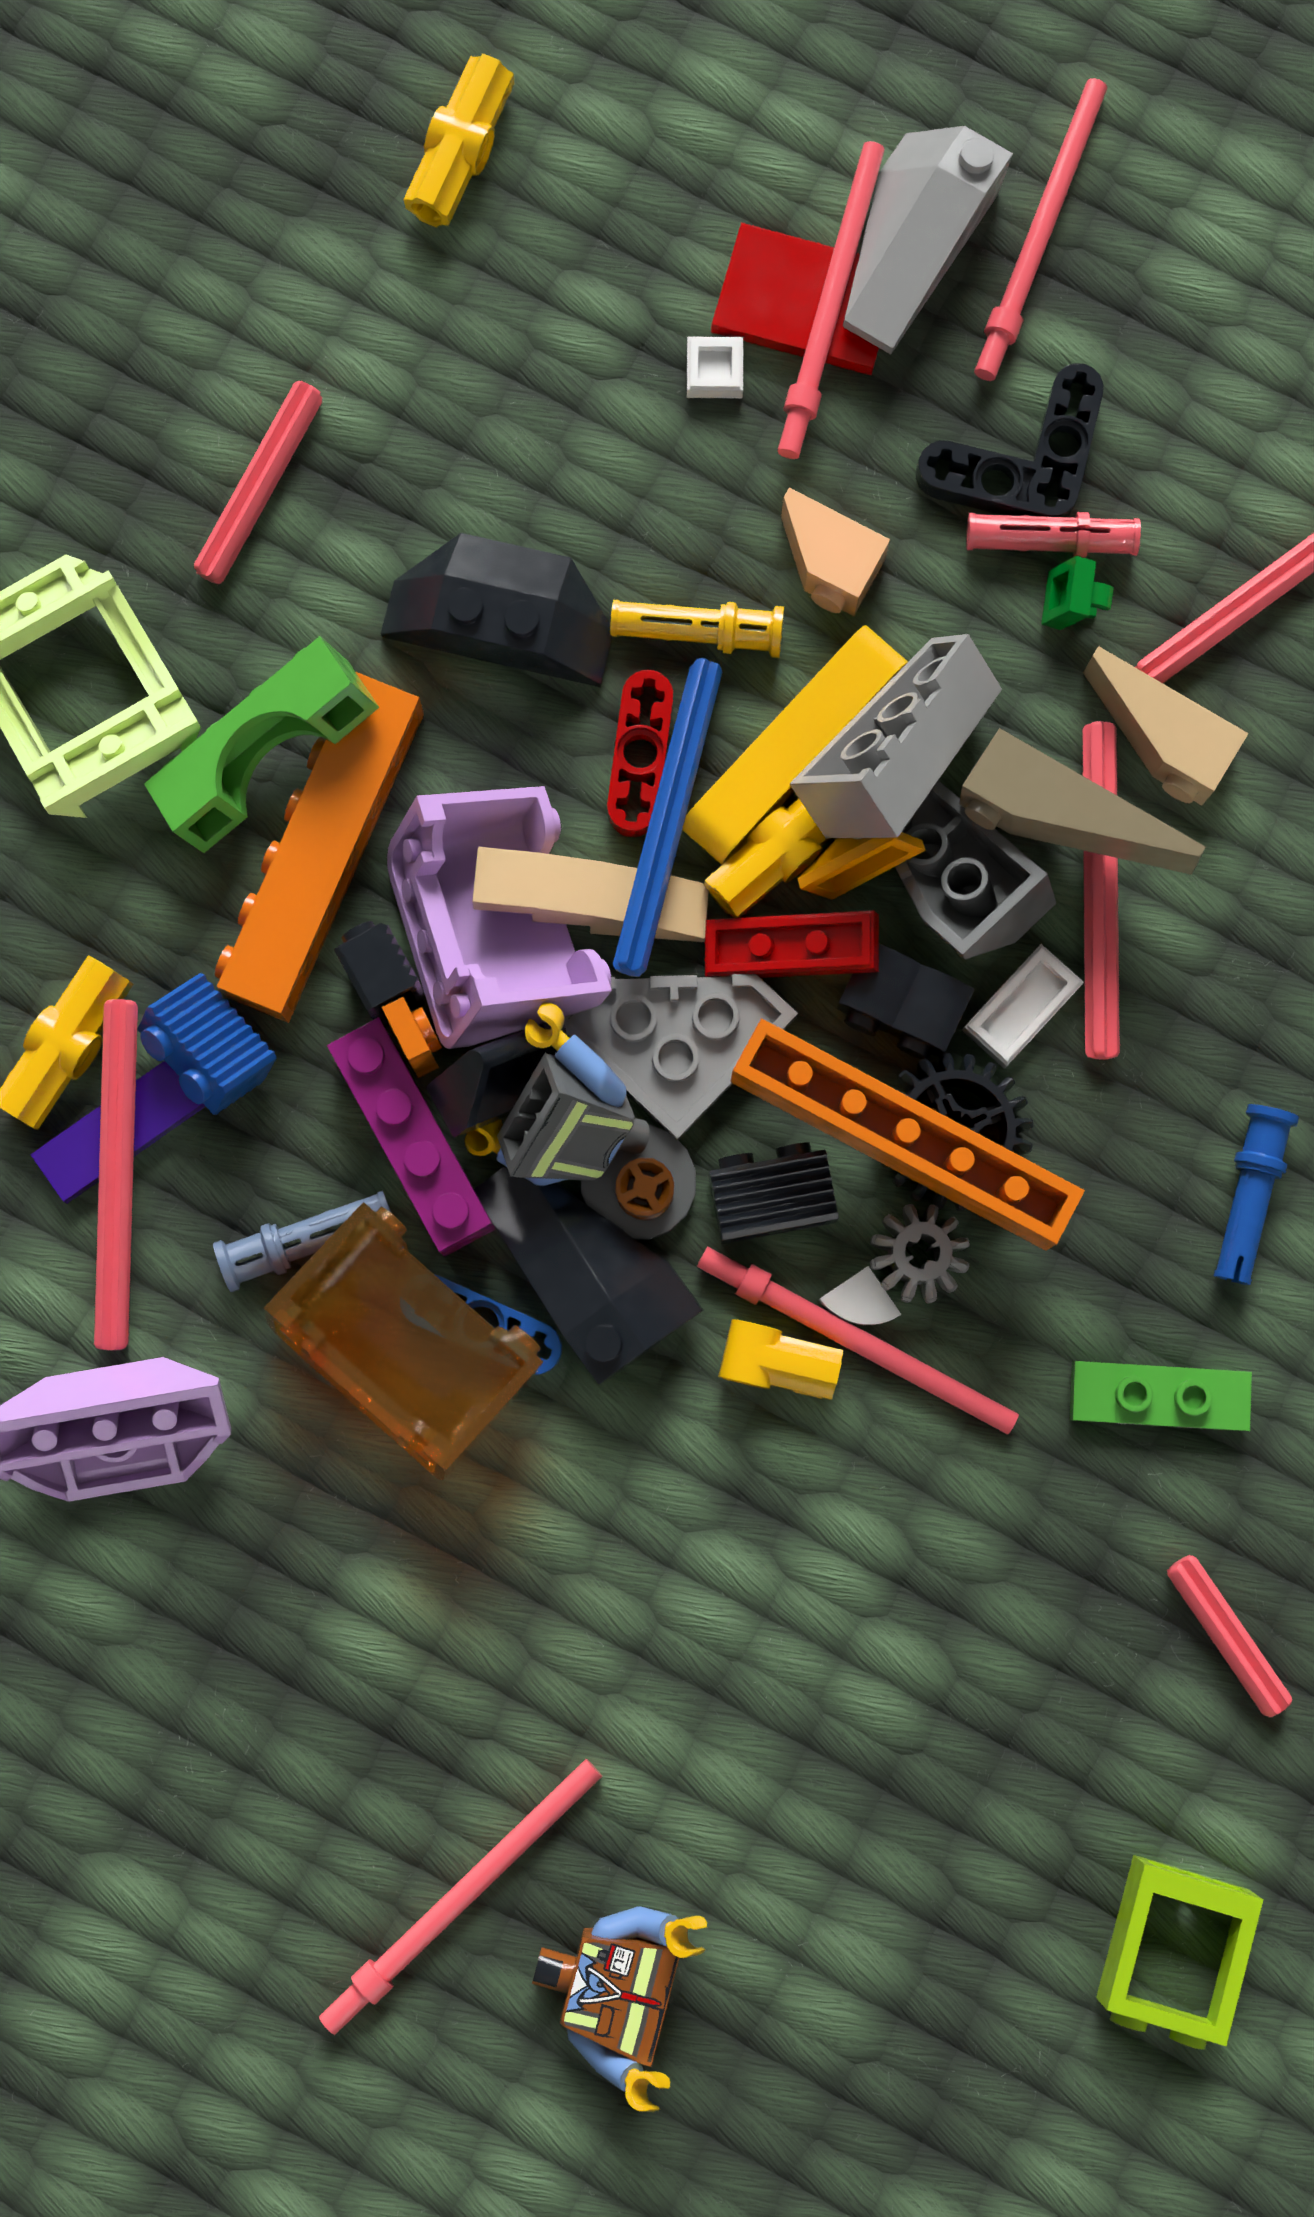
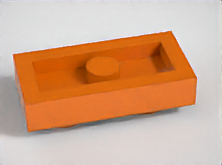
(414, 1035)

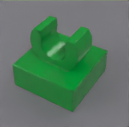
(1074, 594)

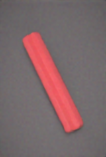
(1229, 1636)

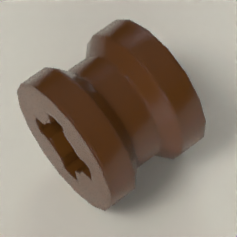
(647, 1175)

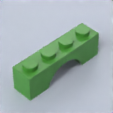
(208, 781)

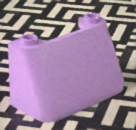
(480, 966)

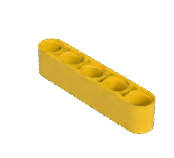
(763, 773)

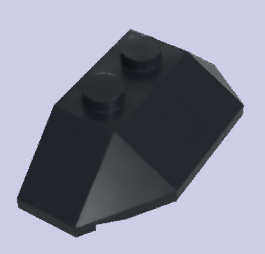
(502, 609)

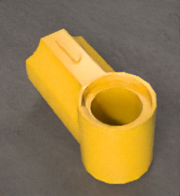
(765, 1358)

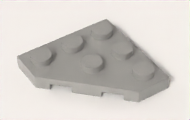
(678, 1038)

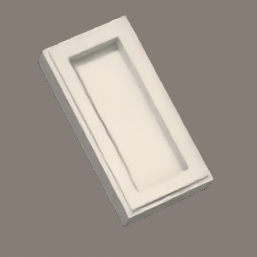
(1022, 1006)

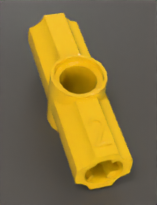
(459, 140)
(774, 853)
(61, 1043)

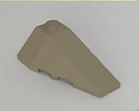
(1051, 803)

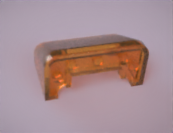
(401, 1341)

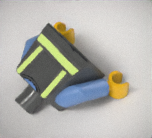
(567, 1115)

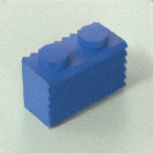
(205, 1044)

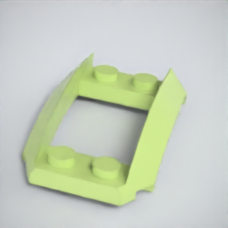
(120, 743)

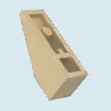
(1169, 732)

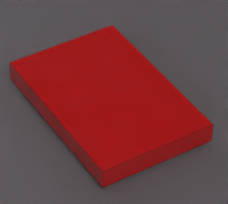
(775, 294)

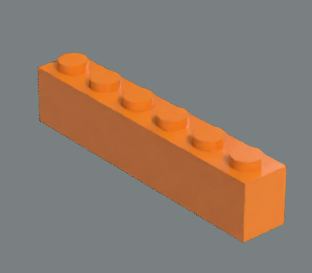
(317, 856)
(906, 1135)

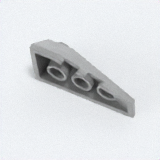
(917, 224)

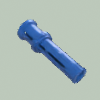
(1259, 1167)

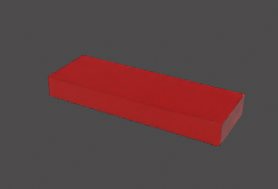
(793, 945)

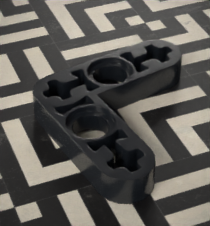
(1027, 476)

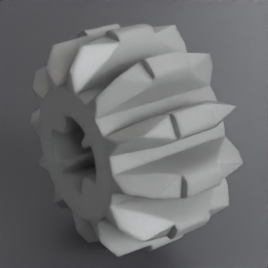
(930, 1270)

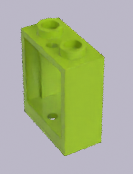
(1135, 2013)

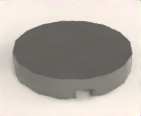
(665, 1148)

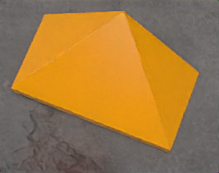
(856, 861)

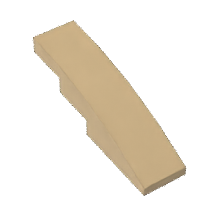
(581, 893)

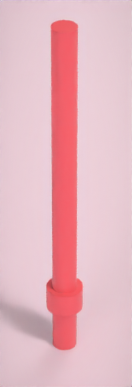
(1006, 320)
(804, 397)
(755, 1285)
(375, 1978)

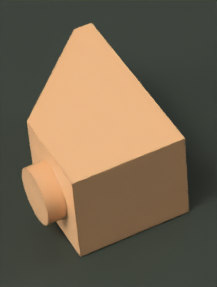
(832, 553)

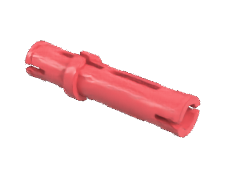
(1054, 534)

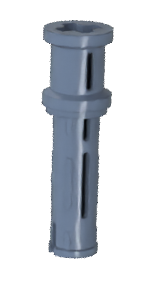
(272, 1243)

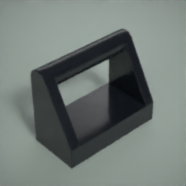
(486, 1082)

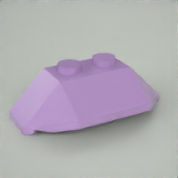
(112, 1429)

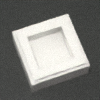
(714, 367)

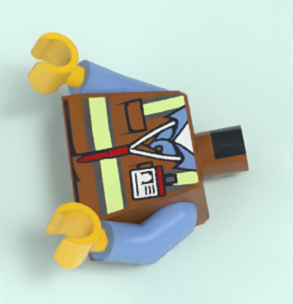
(621, 1993)

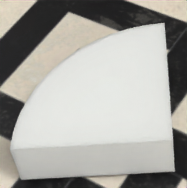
(861, 1300)

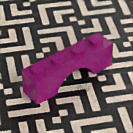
(411, 1137)

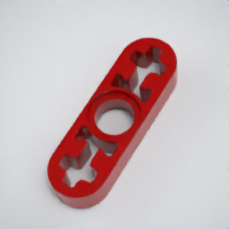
(630, 712)

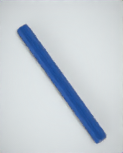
(667, 818)

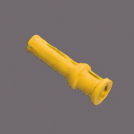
(629, 618)

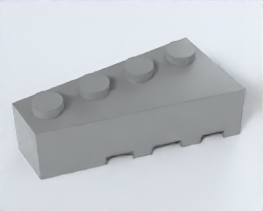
(899, 743)

